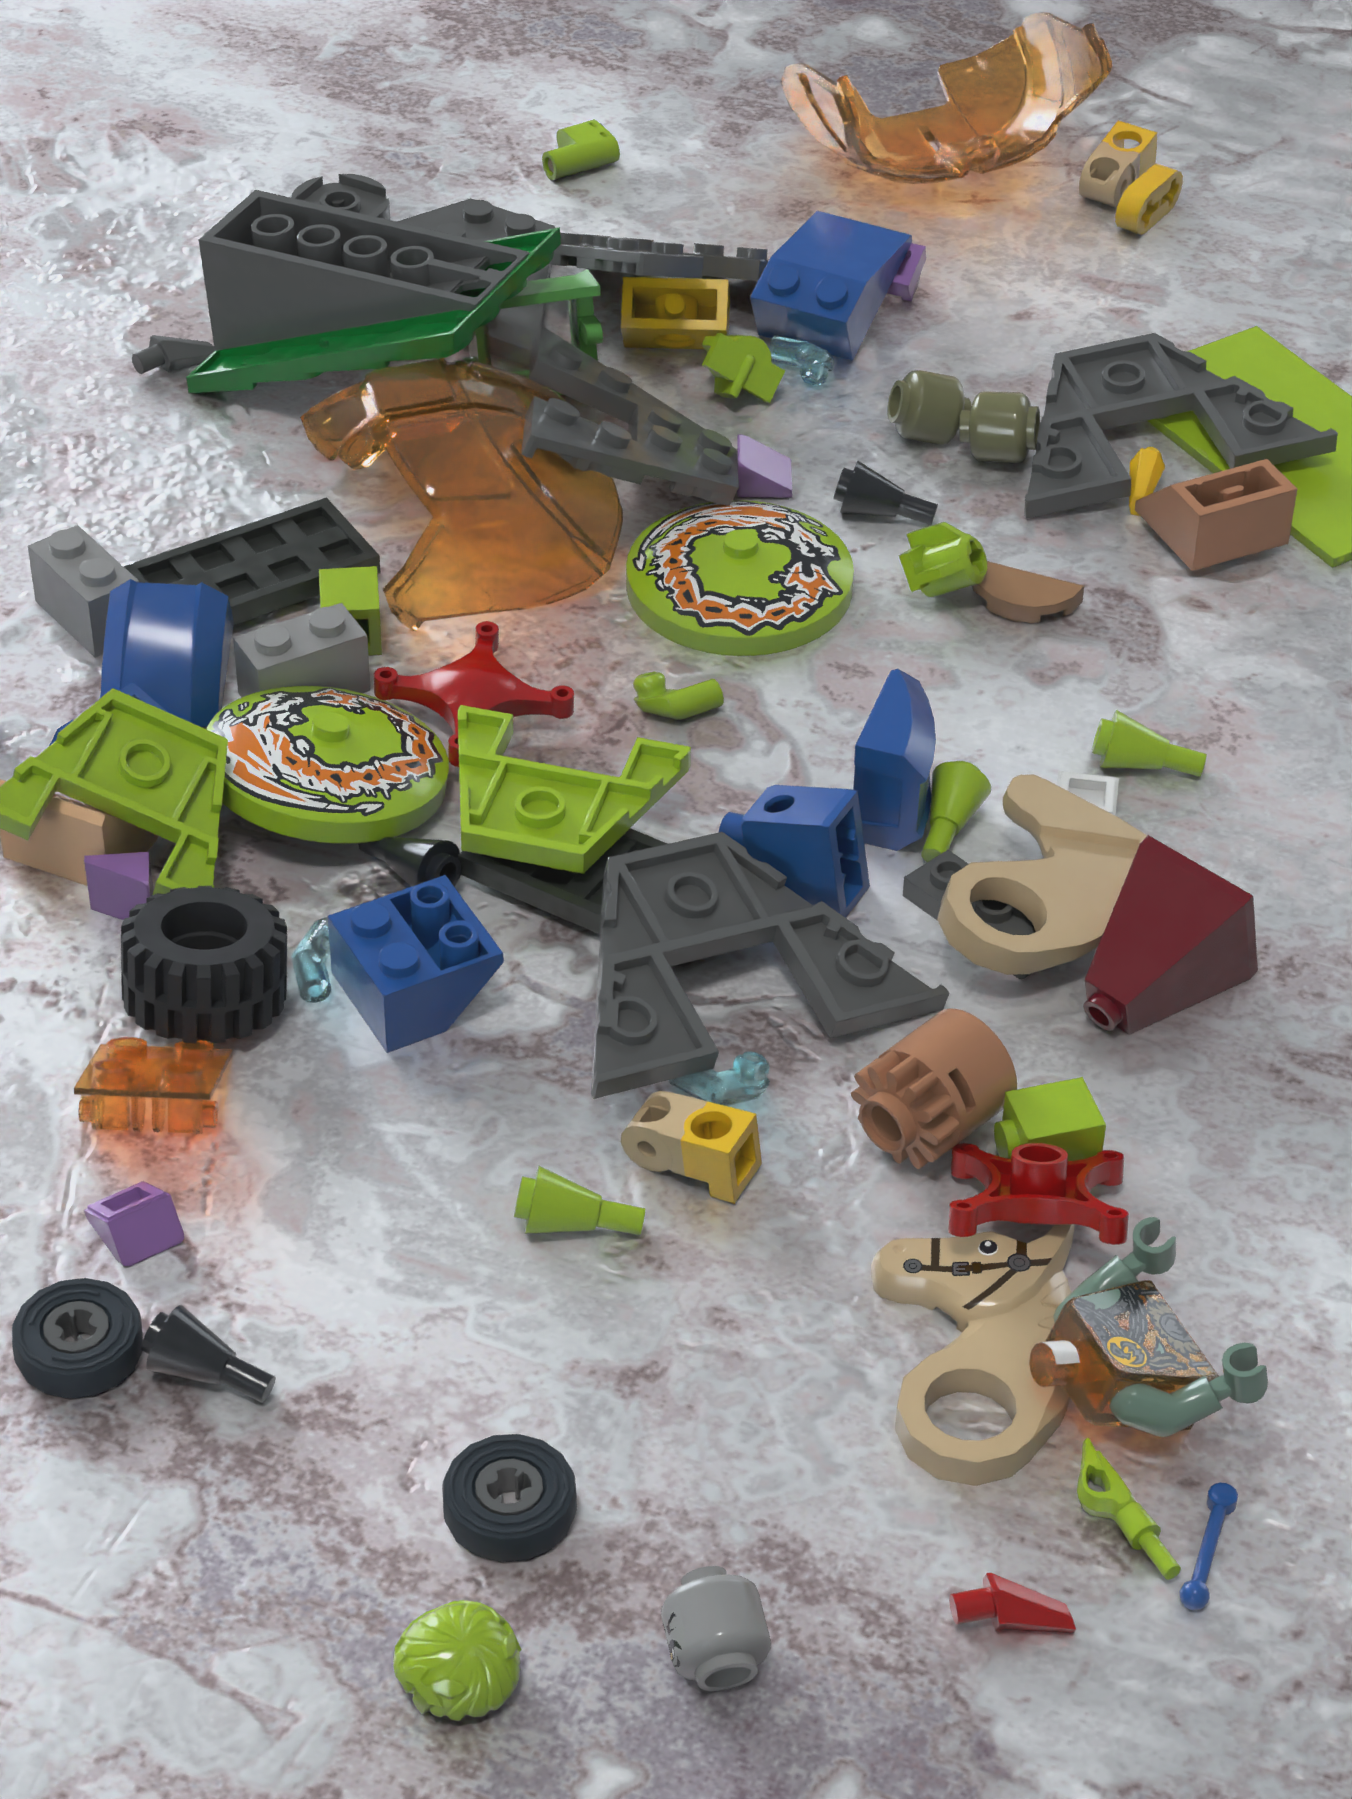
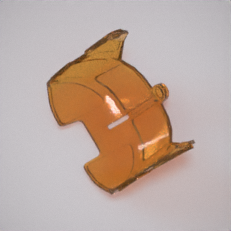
(995, 115)
(502, 523)

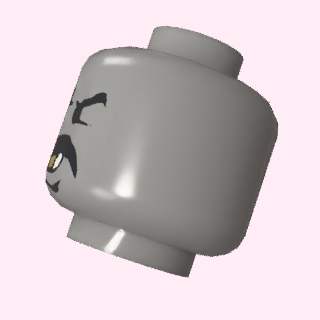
(716, 1629)

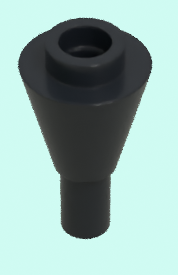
(870, 493)
(417, 858)
(190, 1350)

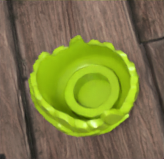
(458, 1660)

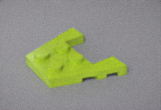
(136, 768)
(547, 810)

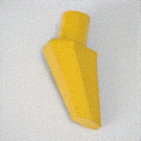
(1145, 473)

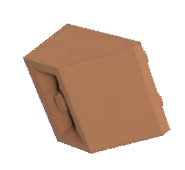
(1223, 514)

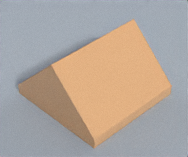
(71, 832)

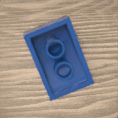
(828, 282)

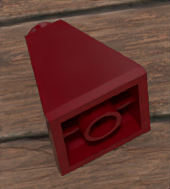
(1169, 941)

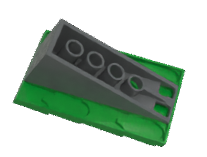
(341, 290)

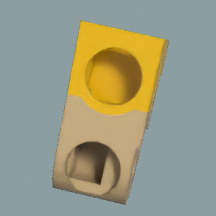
(1113, 167)
(695, 1141)

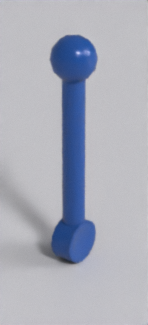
(1221, 1501)

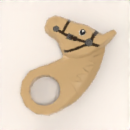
(1003, 1306)

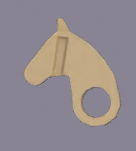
(1062, 895)

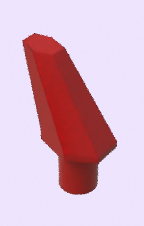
(1011, 1607)

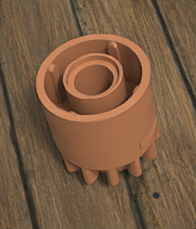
(934, 1087)

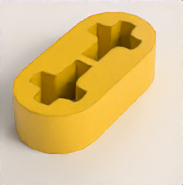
(1149, 199)

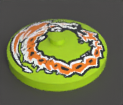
(739, 578)
(329, 764)

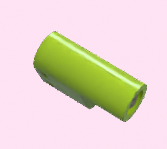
(580, 149)

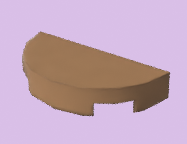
(1026, 595)

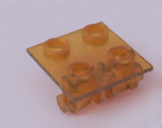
(132, 1069)

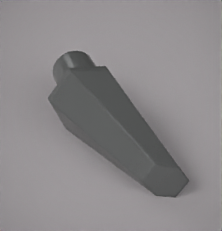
(171, 354)

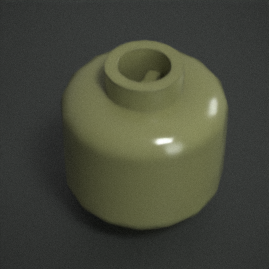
(927, 406)
(1000, 427)

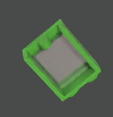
(555, 303)

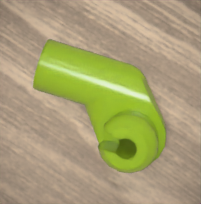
(673, 703)

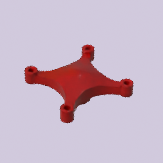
(473, 682)
(1038, 1189)

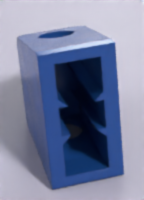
(810, 839)

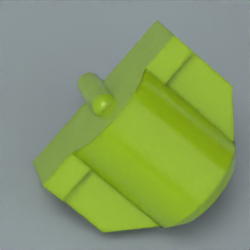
(741, 364)
(943, 560)

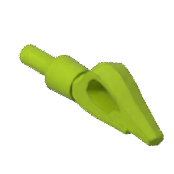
(1119, 1505)

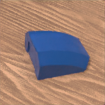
(170, 645)
(895, 764)

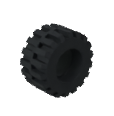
(204, 964)

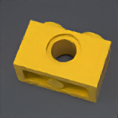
(673, 311)

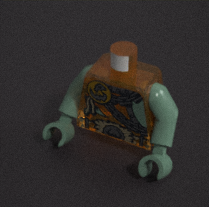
(1131, 1356)

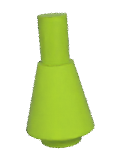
(1134, 746)
(955, 797)
(561, 1205)

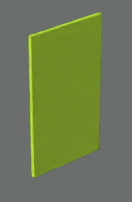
(1322, 481)

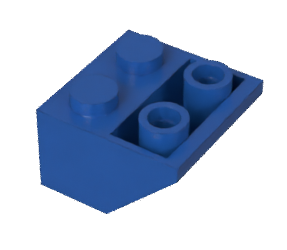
(411, 960)

